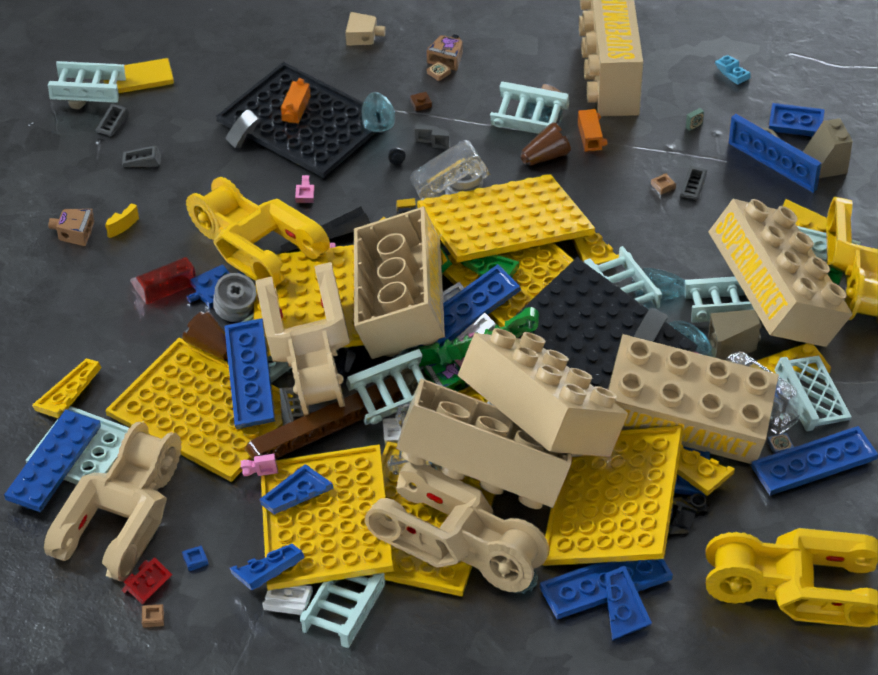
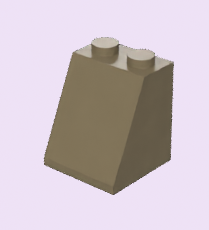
(831, 147)
(734, 332)

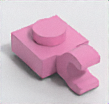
(304, 192)

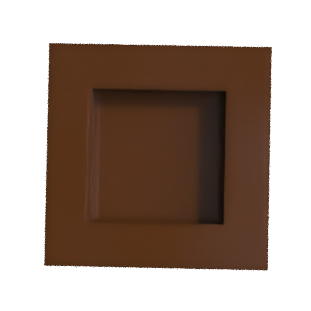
(420, 101)

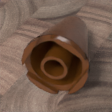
(546, 146)
(206, 335)

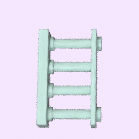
(87, 91)
(528, 94)
(632, 270)
(714, 289)
(376, 375)
(356, 615)

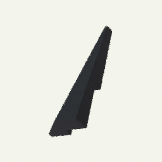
(342, 225)

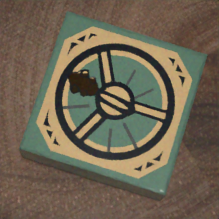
(694, 119)

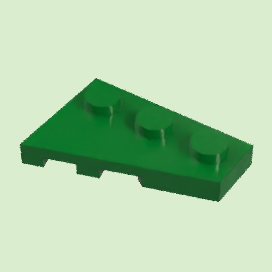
(484, 264)

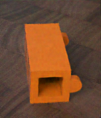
(295, 101)
(590, 130)

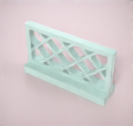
(807, 408)

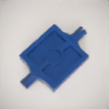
(205, 285)

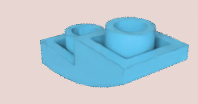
(730, 68)

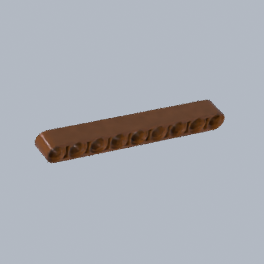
(319, 423)

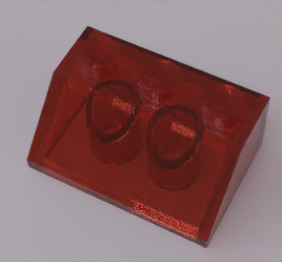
(164, 280)

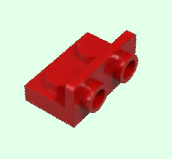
(147, 580)

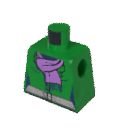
(444, 375)

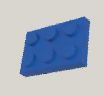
(795, 119)

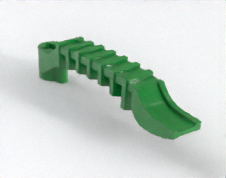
(434, 354)

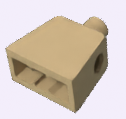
(362, 29)

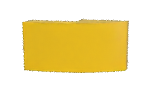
(121, 222)

